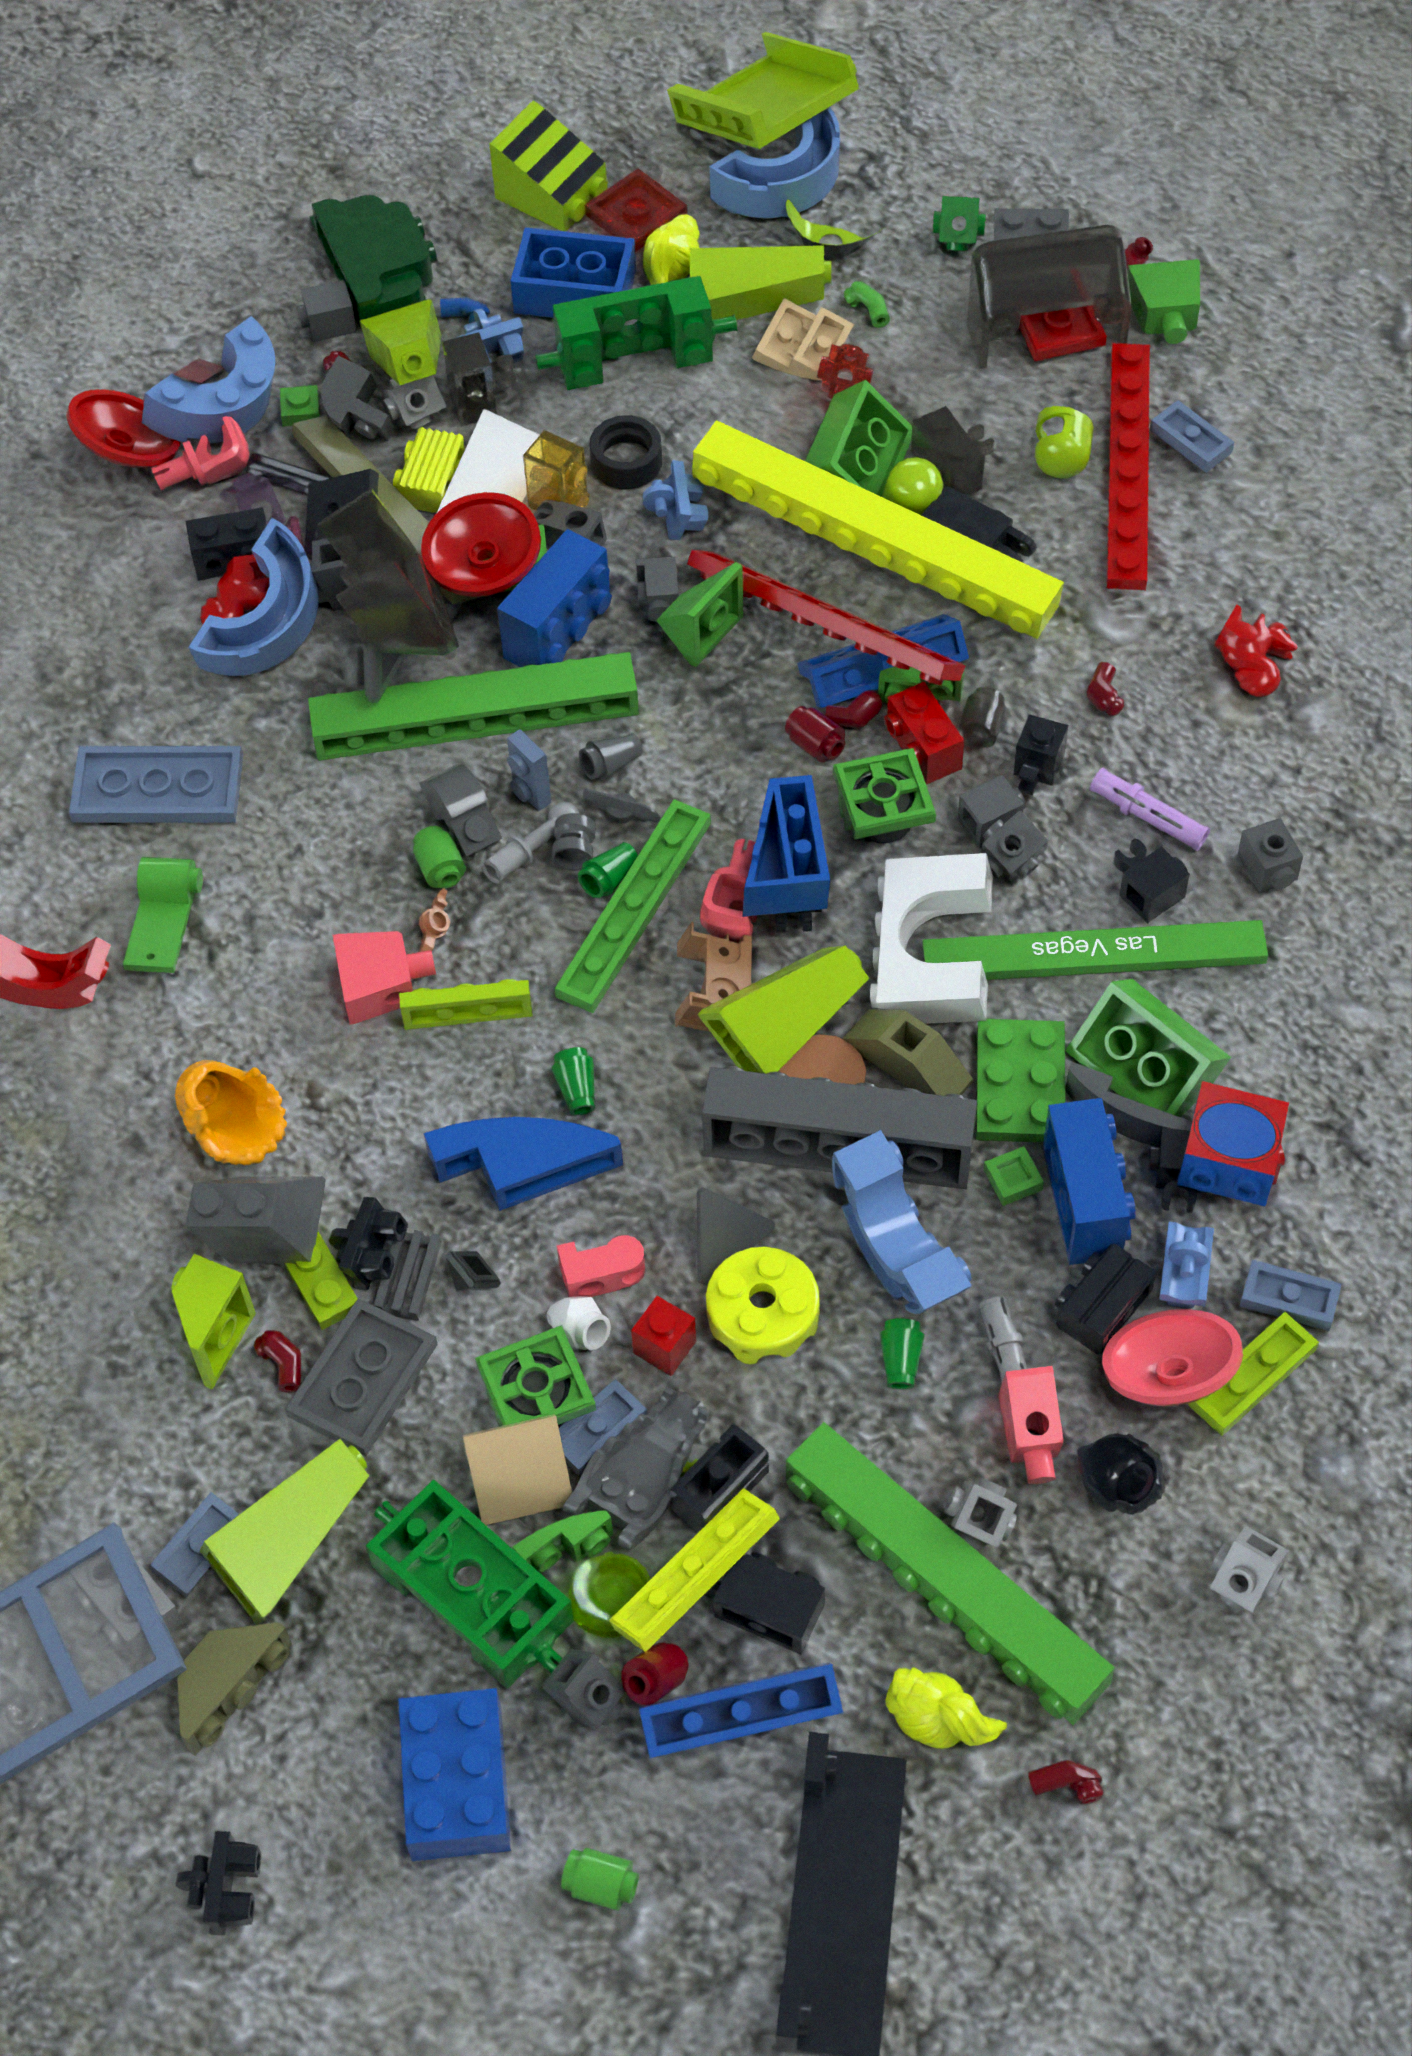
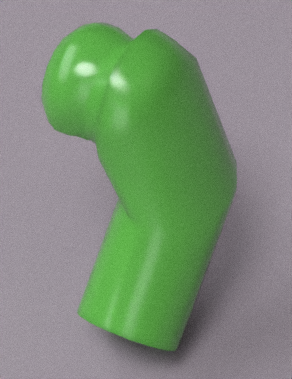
(873, 300)

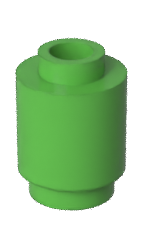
(438, 857)
(599, 1878)

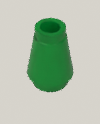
(606, 871)
(575, 1078)
(901, 1351)

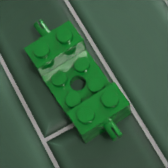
(666, 315)
(505, 1616)

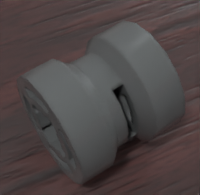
(573, 836)

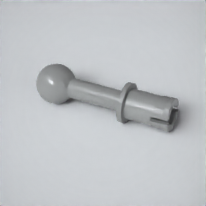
(519, 851)

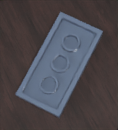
(156, 784)

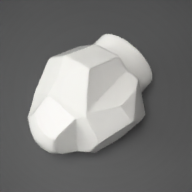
(581, 1321)

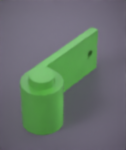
(166, 897)

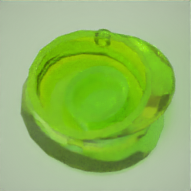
(602, 1588)

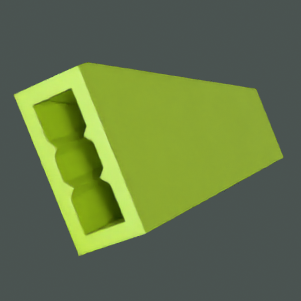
(759, 278)
(405, 341)
(780, 1013)
(279, 1533)

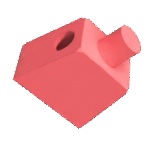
(376, 970)
(1031, 1404)

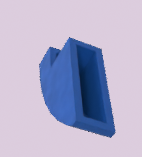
(522, 1154)

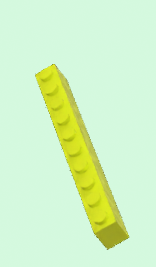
(877, 529)

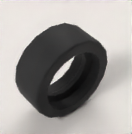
(621, 430)

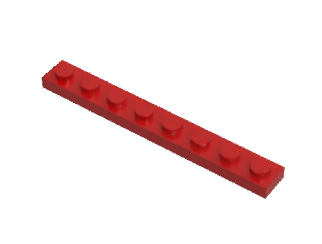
(1128, 467)
(836, 622)

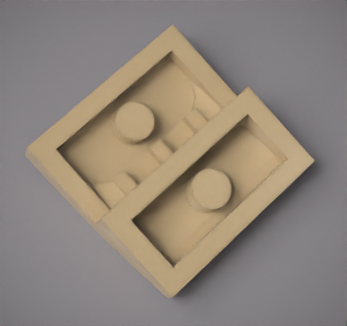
(799, 339)
(518, 1469)

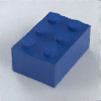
(568, 267)
(555, 602)
(1087, 1178)
(454, 1775)

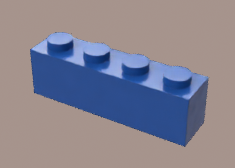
(740, 1709)

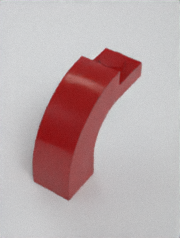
(52, 979)

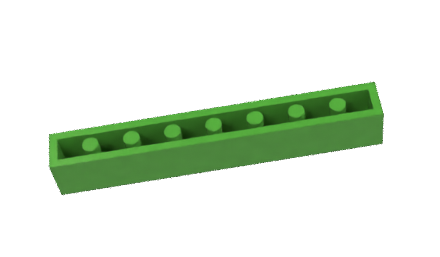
(474, 706)
(949, 1574)

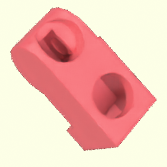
(601, 1268)

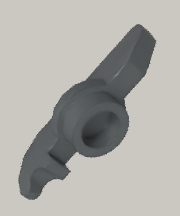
(621, 806)

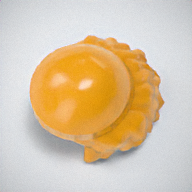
(231, 1111)

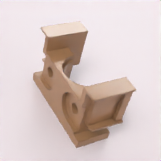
(726, 972)

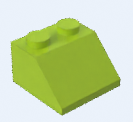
(213, 1313)

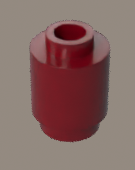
(815, 733)
(654, 1673)

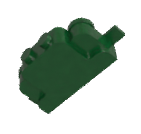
(375, 251)

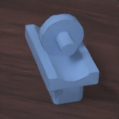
(497, 334)
(673, 498)
(1186, 1265)

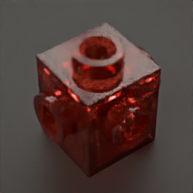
(843, 359)

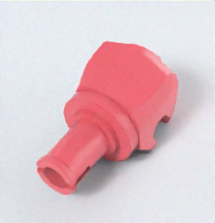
(202, 464)
(724, 896)

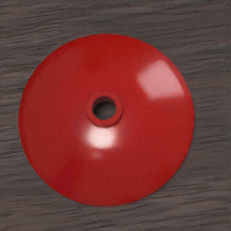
(113, 429)
(480, 529)

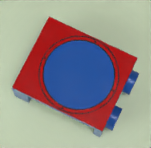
(1233, 1143)

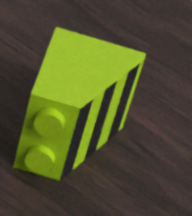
(545, 169)

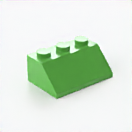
(861, 438)
(1146, 1049)

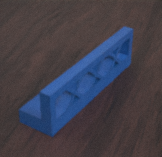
(850, 672)

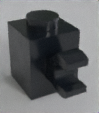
(1039, 752)
(1151, 882)
(1167, 1162)

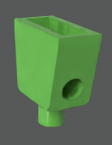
(1166, 297)

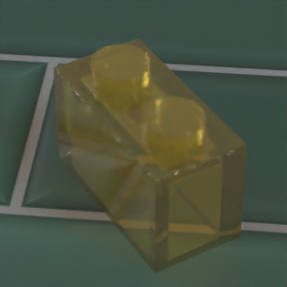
(555, 471)

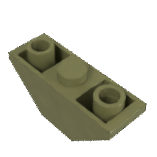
(909, 1052)
(225, 1677)

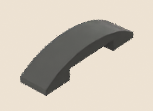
(1131, 1117)

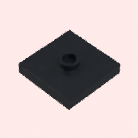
(331, 495)

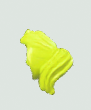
(668, 250)
(938, 1710)

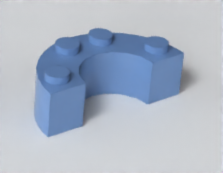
(763, 185)
(193, 410)
(276, 625)
(888, 1228)

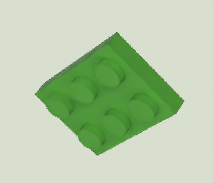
(1018, 1077)

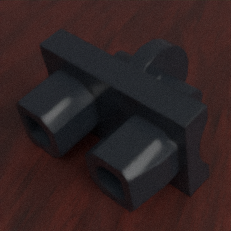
(363, 1242)
(221, 1905)

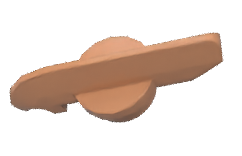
(434, 922)

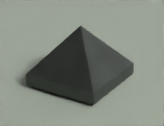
(470, 1271)

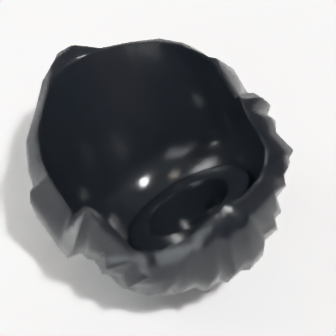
(1121, 1473)

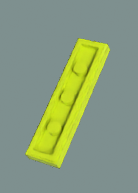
(694, 1570)

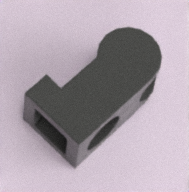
(562, 516)

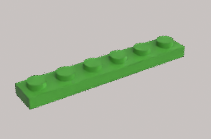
(632, 906)

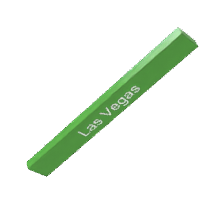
(1106, 949)

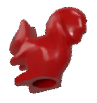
(237, 590)
(1246, 649)

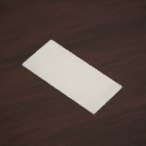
(492, 460)

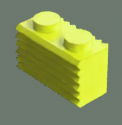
(429, 468)

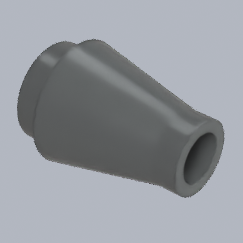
(608, 755)

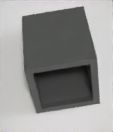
(258, 1217)

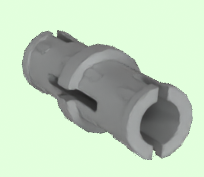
(1004, 1340)

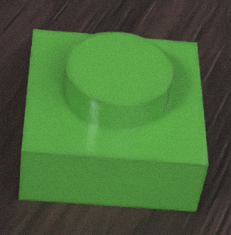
(299, 404)
(1013, 1176)

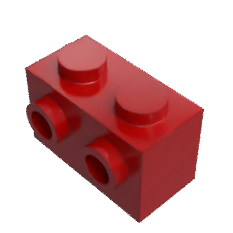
(922, 724)

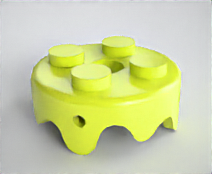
(762, 1331)

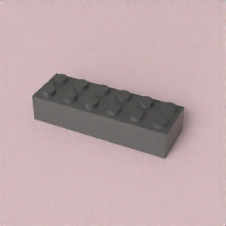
(807, 1120)

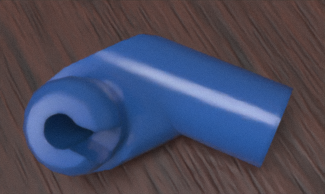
(461, 308)

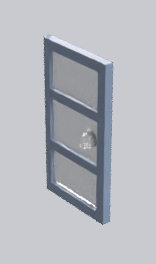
(77, 1648)

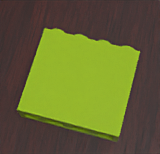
(770, 94)

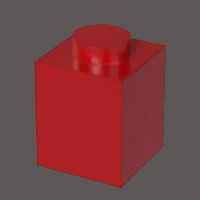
(663, 1335)

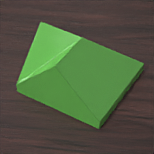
(705, 614)

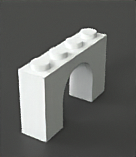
(911, 895)

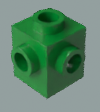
(954, 207)

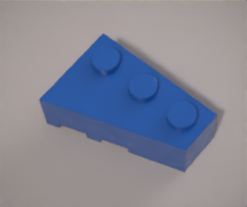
(789, 852)

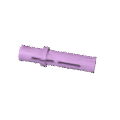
(1107, 786)

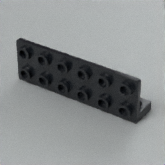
(841, 1903)

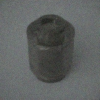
(982, 718)

